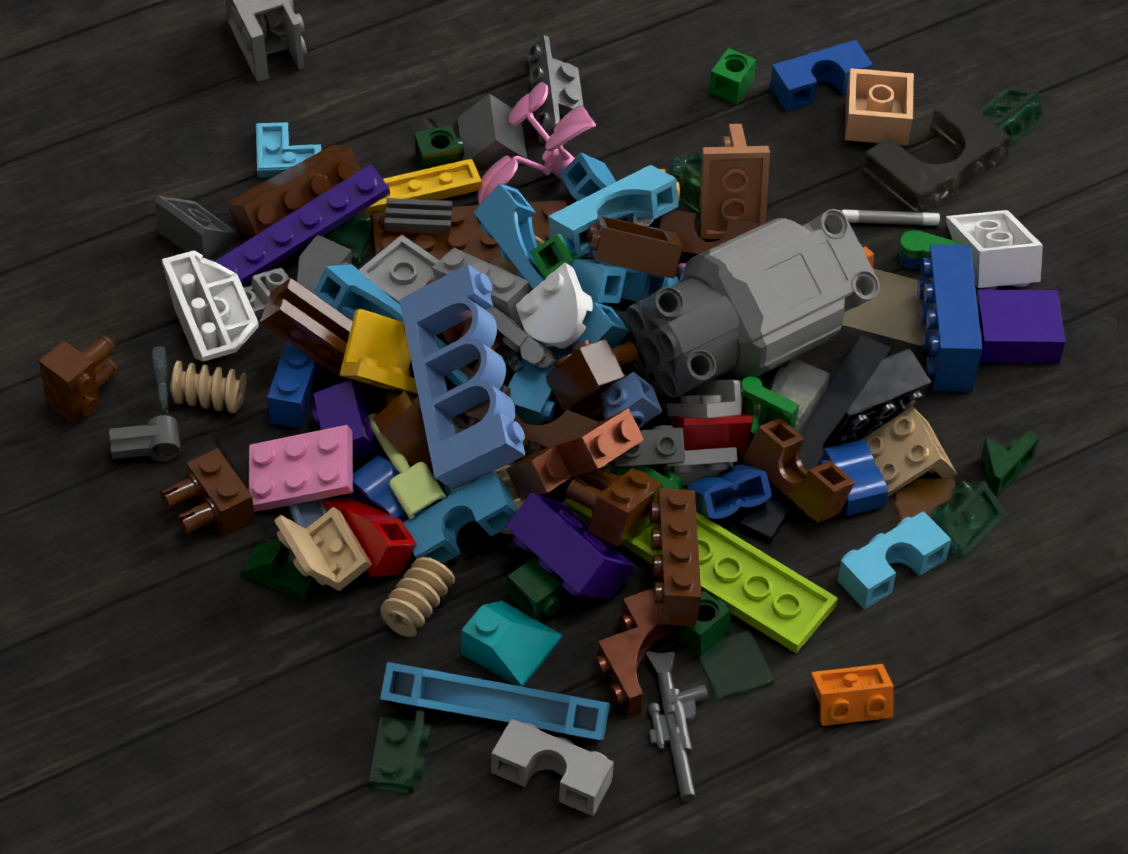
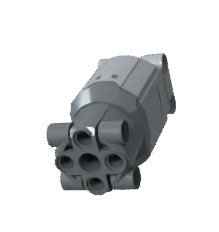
(750, 304)

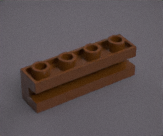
(310, 327)

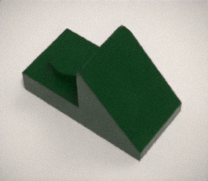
(1003, 464)
(274, 567)

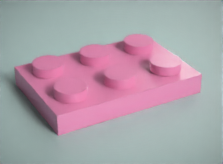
(301, 468)

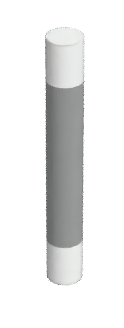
(892, 217)

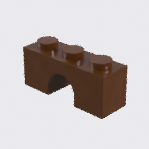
(684, 226)
(817, 491)

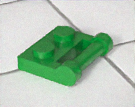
(772, 404)

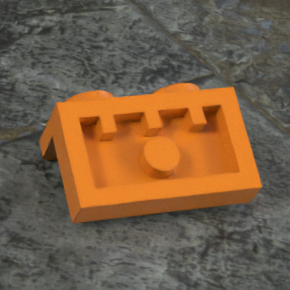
(853, 694)

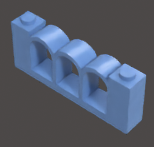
(497, 437)

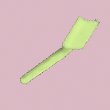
(414, 485)

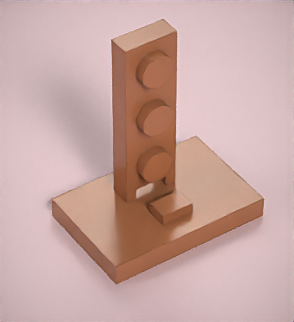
(733, 184)

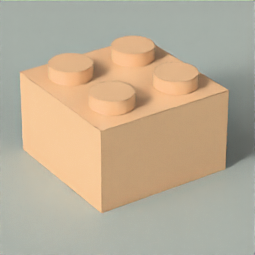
(879, 106)

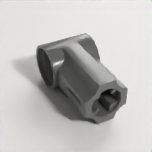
(156, 439)

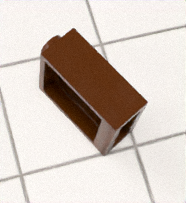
(634, 246)

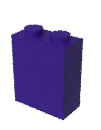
(1020, 326)

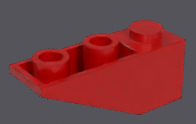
(379, 534)

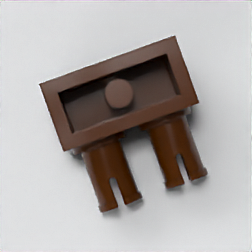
(589, 372)
(75, 376)
(404, 427)
(217, 489)
(617, 503)

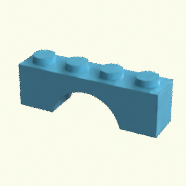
(645, 193)

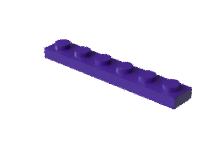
(305, 224)

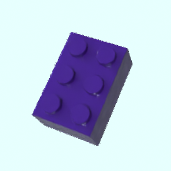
(568, 548)

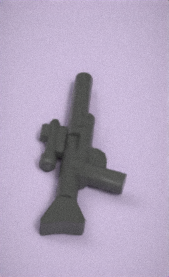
(672, 726)

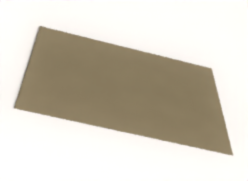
(891, 312)

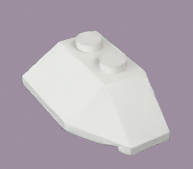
(209, 305)

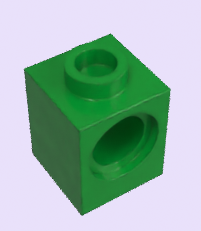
(732, 76)

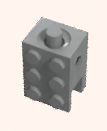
(249, 25)

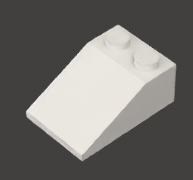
(1000, 248)

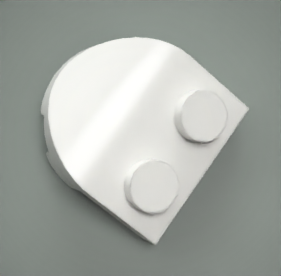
(555, 309)

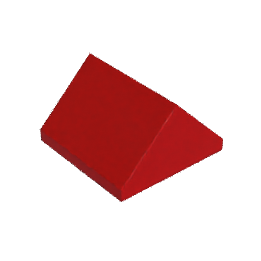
(715, 432)

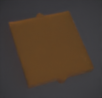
(922, 496)

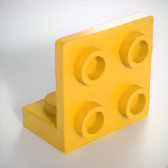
(378, 353)

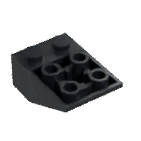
(887, 393)

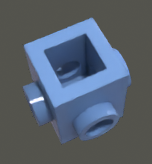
(634, 394)

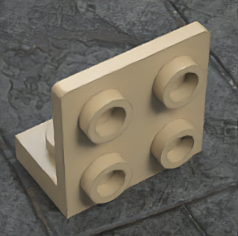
(907, 450)

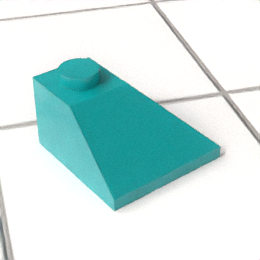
(507, 642)

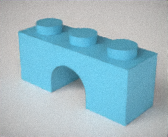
(913, 542)

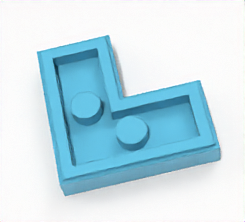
(274, 152)

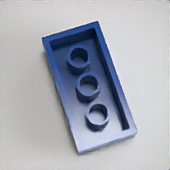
(950, 318)

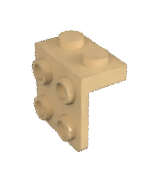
(325, 549)

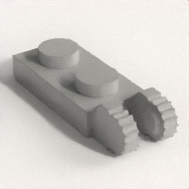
(518, 340)

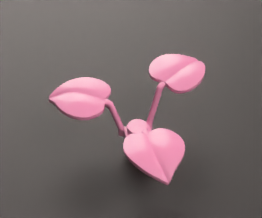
(555, 156)

